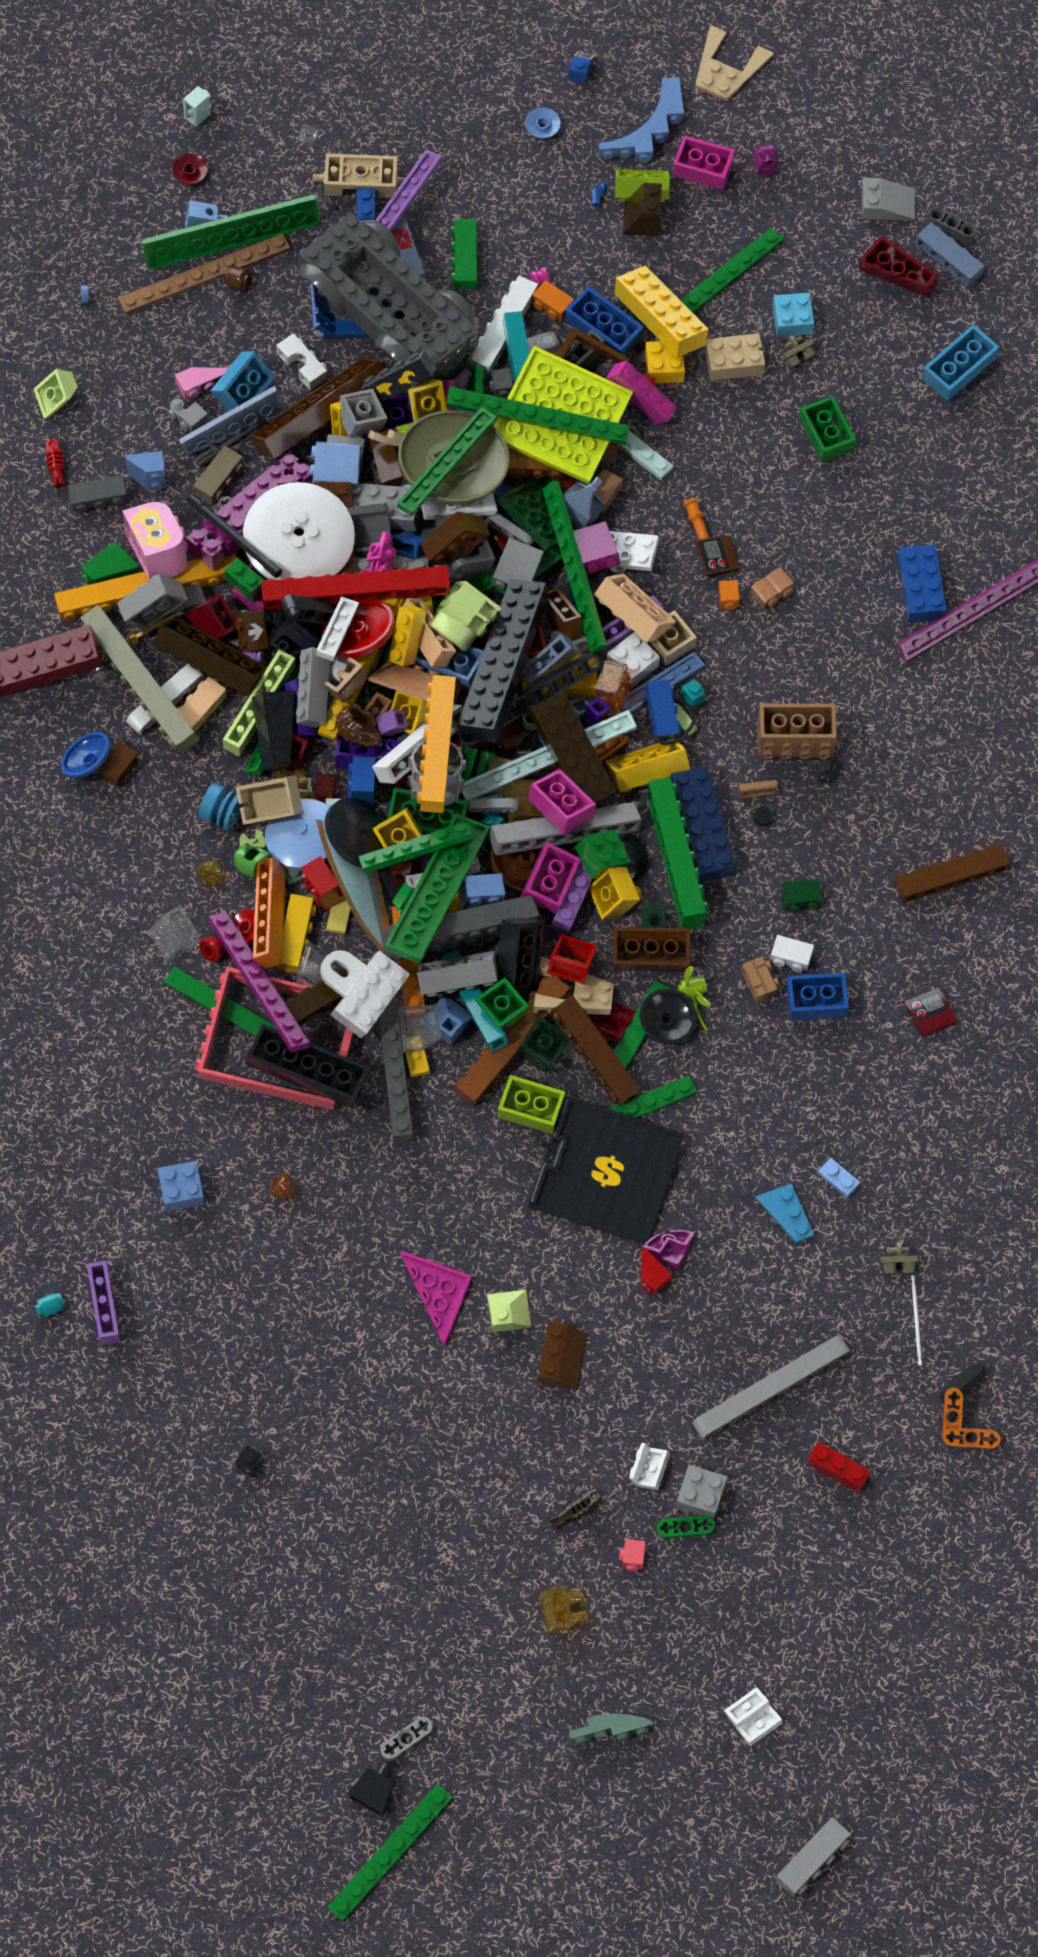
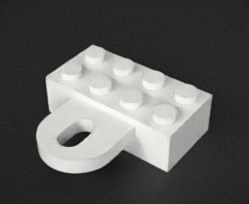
(364, 990)

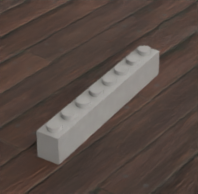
(537, 831)

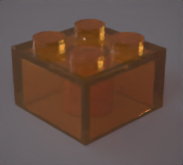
(613, 685)

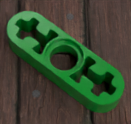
(690, 1520)

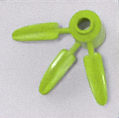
(694, 987)

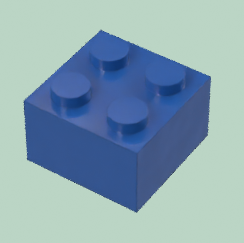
(362, 779)

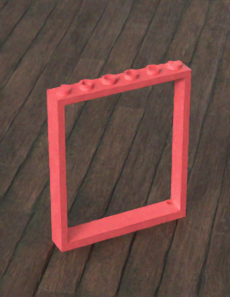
(206, 1047)

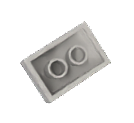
(887, 200)

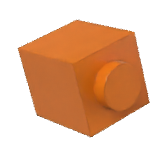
(728, 594)

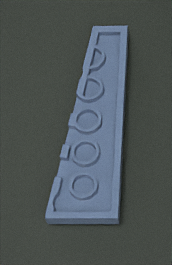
(249, 414)

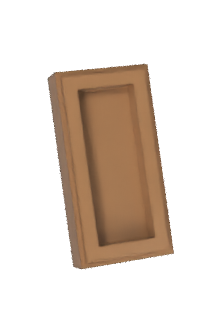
(757, 789)

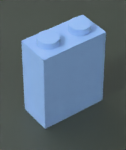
(336, 462)

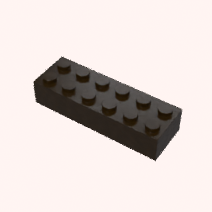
(209, 655)
(571, 746)

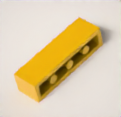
(295, 931)

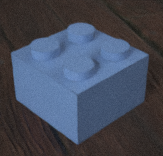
(481, 890)
(180, 1186)

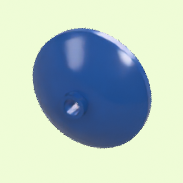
(86, 755)

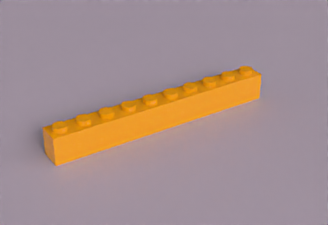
(108, 593)

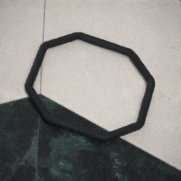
(378, 660)
(658, 740)

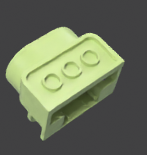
(464, 615)

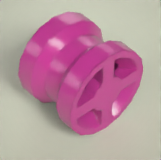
(539, 276)

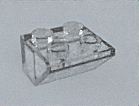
(174, 934)

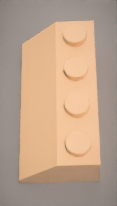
(634, 607)

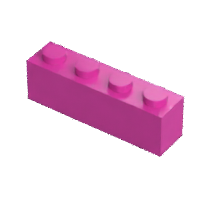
(644, 394)

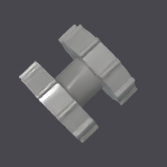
(454, 781)

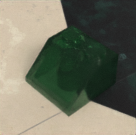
(543, 1044)

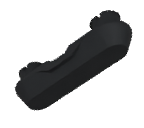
(964, 1380)

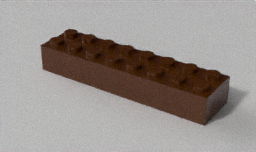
(312, 411)

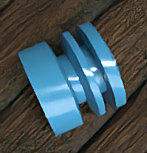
(219, 806)

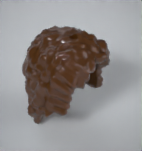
(357, 726)

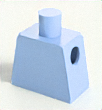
(201, 213)

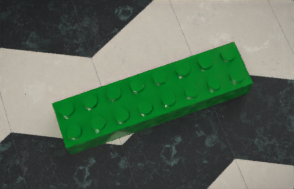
(676, 853)

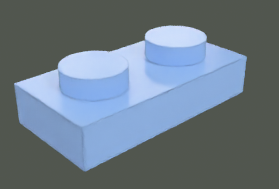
(838, 1177)

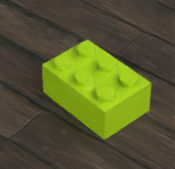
(531, 1104)

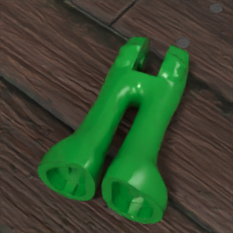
(470, 754)

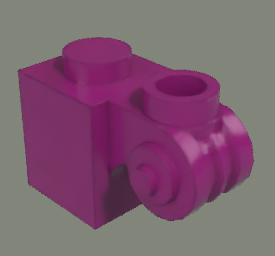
(765, 160)

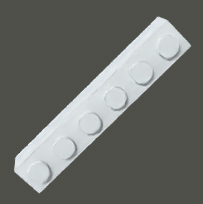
(493, 342)
(395, 763)

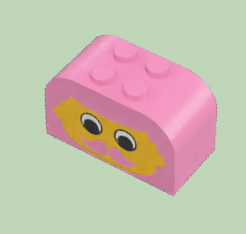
(156, 539)

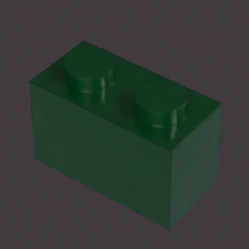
(801, 895)

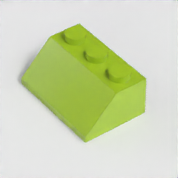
(629, 180)

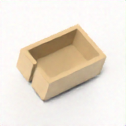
(734, 357)
(269, 799)

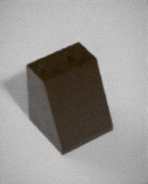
(643, 211)

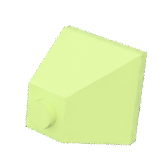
(55, 391)
(509, 1311)

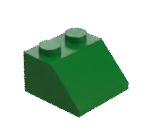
(503, 1004)

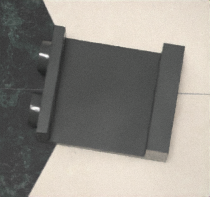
(368, 524)

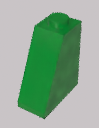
(109, 565)

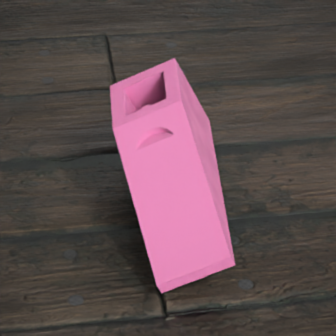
(197, 380)

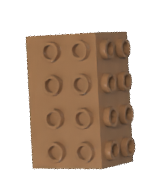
(796, 730)

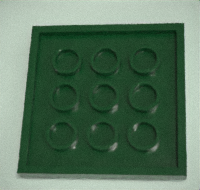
(529, 509)

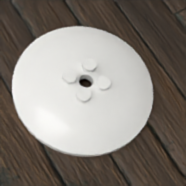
(322, 517)

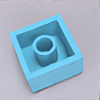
(793, 314)

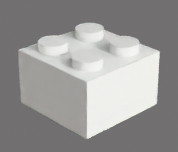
(637, 655)

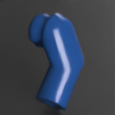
(597, 193)

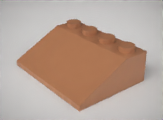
(408, 679)

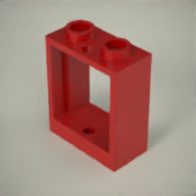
(569, 968)

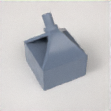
(583, 504)

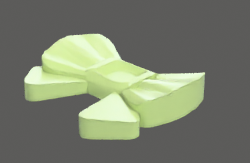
(259, 840)

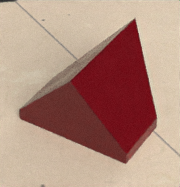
(299, 751)

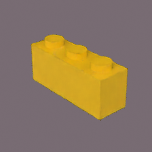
(407, 635)

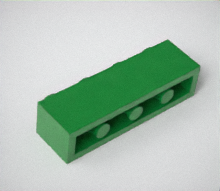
(465, 254)

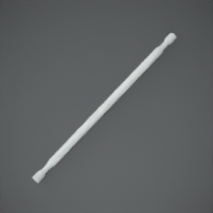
(916, 1320)

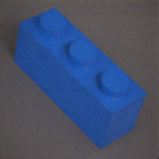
(662, 709)

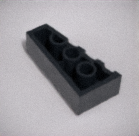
(274, 727)

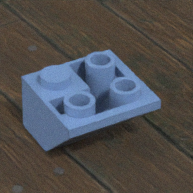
(452, 1019)

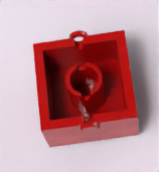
(322, 884)

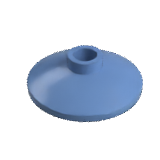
(545, 117)

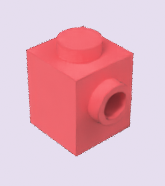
(632, 1555)

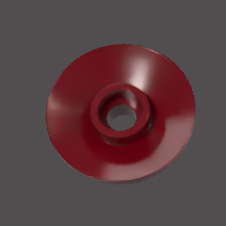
(186, 163)

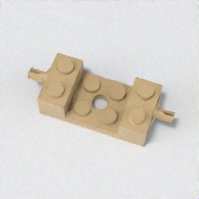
(342, 168)

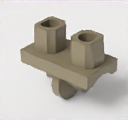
(791, 355)
(889, 1261)

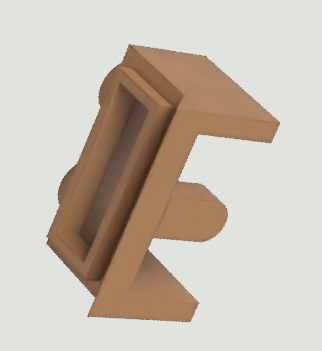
(350, 681)

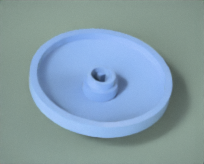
(296, 838)

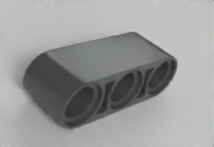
(960, 228)

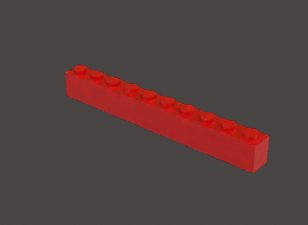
(360, 586)

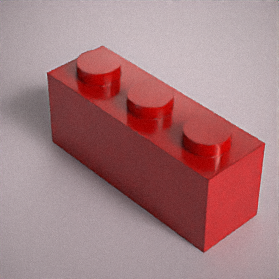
(838, 1467)

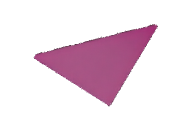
(440, 1290)

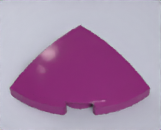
(668, 1244)

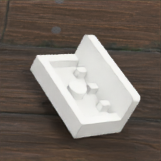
(649, 1467)

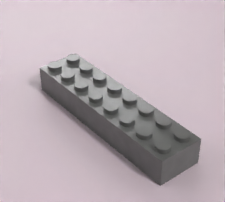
(474, 925)

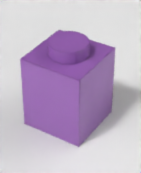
(392, 723)

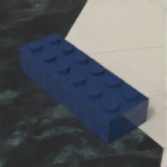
(704, 824)

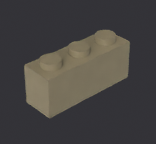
(218, 475)

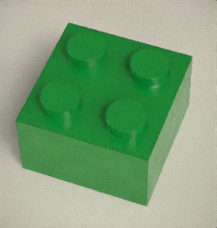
(602, 852)

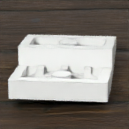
(753, 1716)

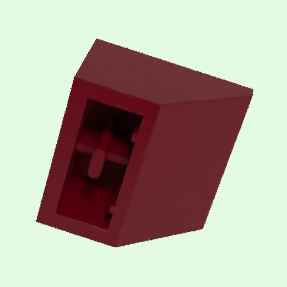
(213, 616)

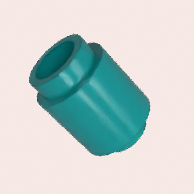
(49, 1305)

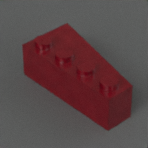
(898, 267)

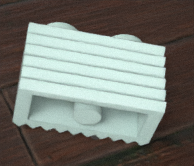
(197, 106)

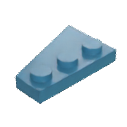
(787, 1211)

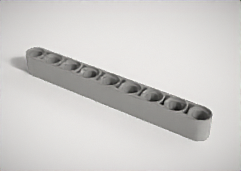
(770, 1386)

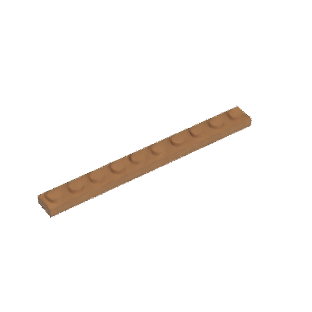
(203, 274)

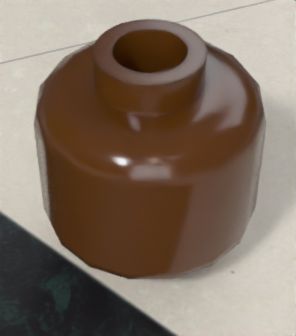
(238, 278)

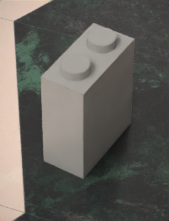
(517, 562)

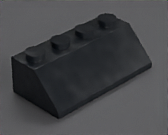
(520, 953)

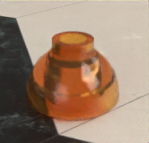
(281, 1186)

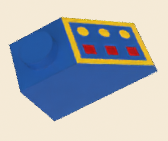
(580, 67)

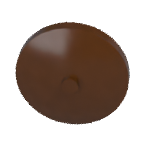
(514, 867)

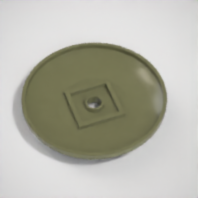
(473, 477)

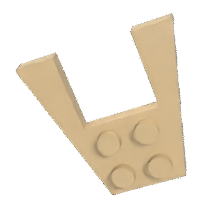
(720, 78)
(593, 995)

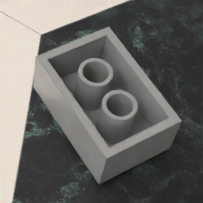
(152, 601)

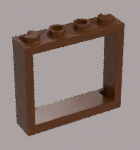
(590, 342)

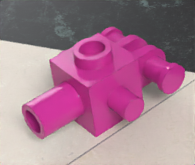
(381, 554)

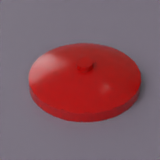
(368, 630)

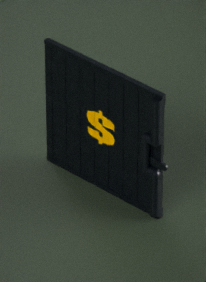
(606, 1170)

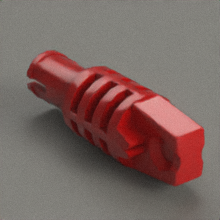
(55, 462)

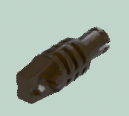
(576, 1508)

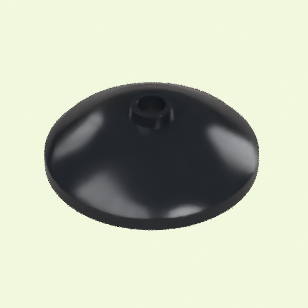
(636, 853)
(675, 1008)

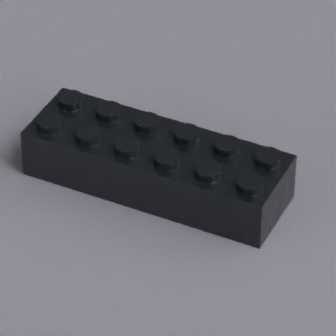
(308, 1068)

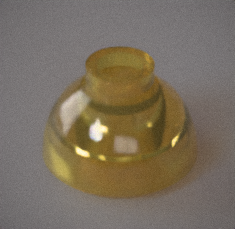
(210, 873)

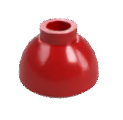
(211, 948)

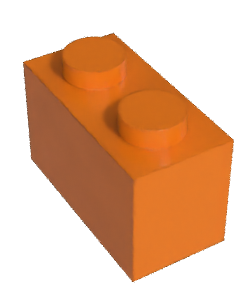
(551, 301)

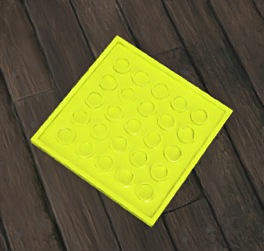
(568, 388)

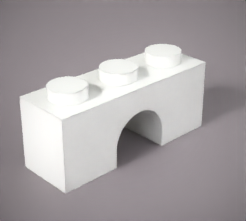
(293, 350)

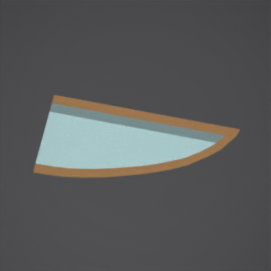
(361, 892)

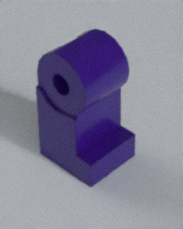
(594, 714)

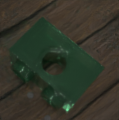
(653, 912)

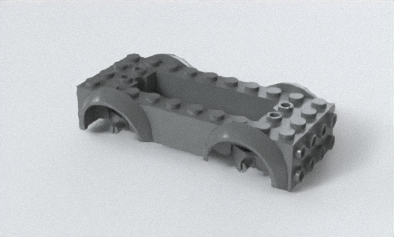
(366, 256)

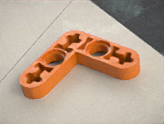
(956, 1426)

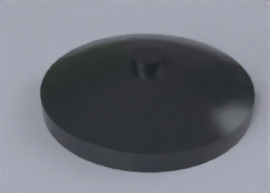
(350, 829)

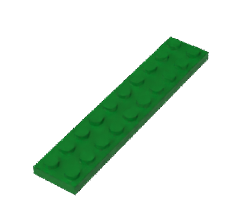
(230, 232)
(435, 894)

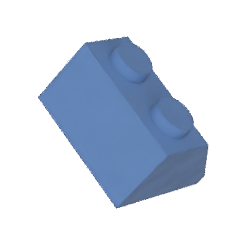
(147, 469)

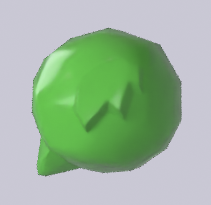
(247, 858)

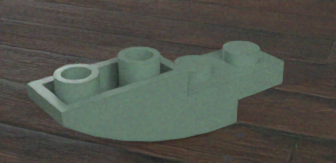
(618, 1725)

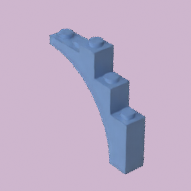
(654, 130)

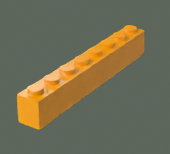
(438, 742)

